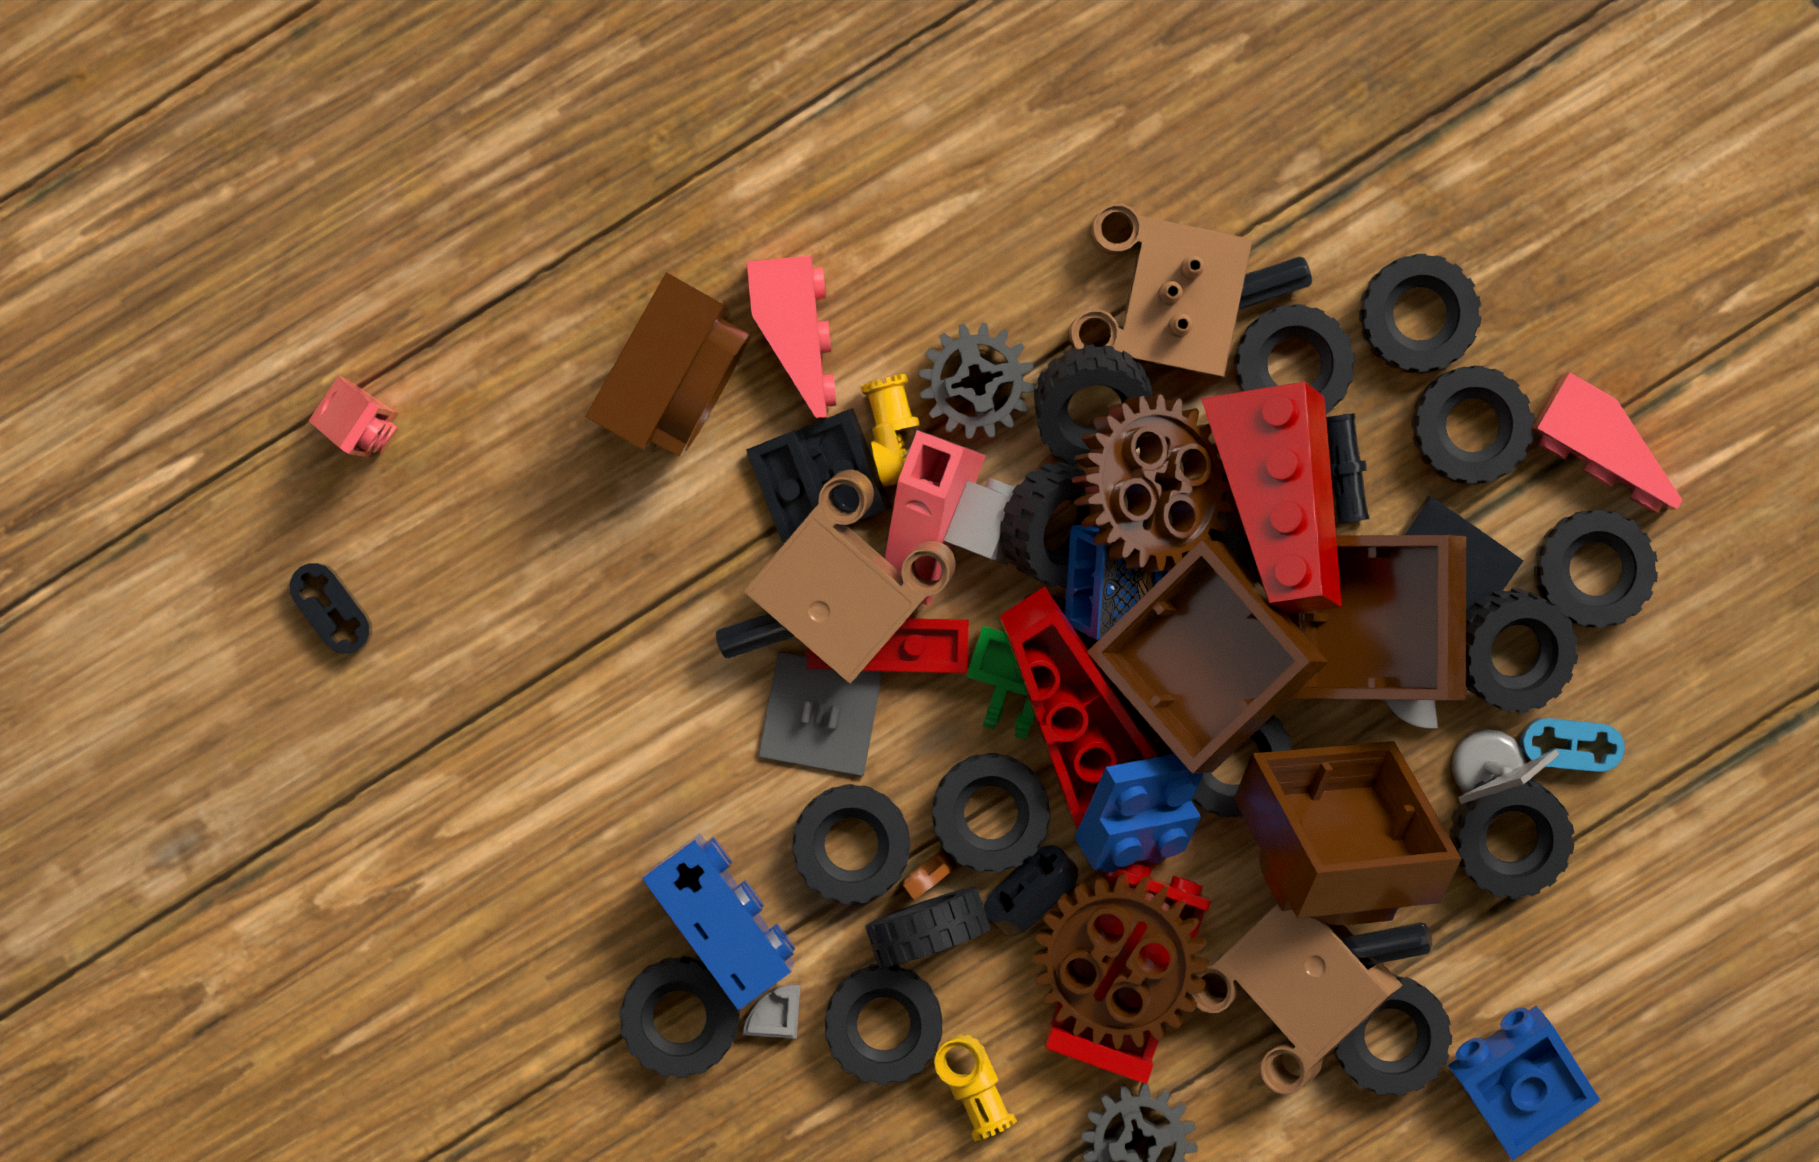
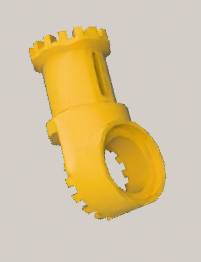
(891, 417)
(975, 1089)

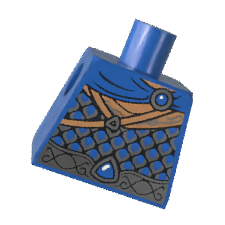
(1100, 588)

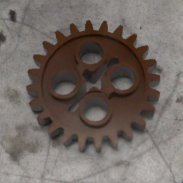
(1151, 482)
(1080, 935)

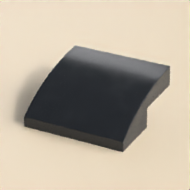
(803, 460)
(1487, 561)

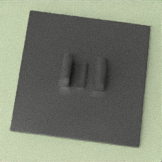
(819, 716)

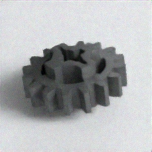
(970, 357)
(1163, 1132)

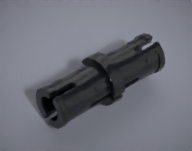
(1346, 469)

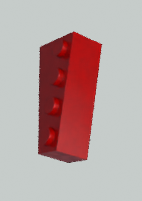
(1282, 485)
(1072, 701)

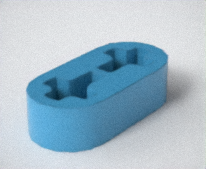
(1574, 731)

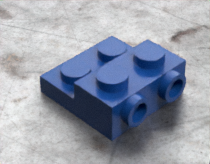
(1139, 813)
(1523, 1080)

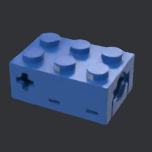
(722, 920)

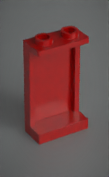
(1129, 1059)

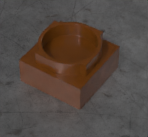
(670, 370)
(1397, 621)
(1207, 657)
(1345, 832)

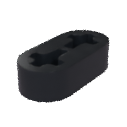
(320, 616)
(1031, 890)

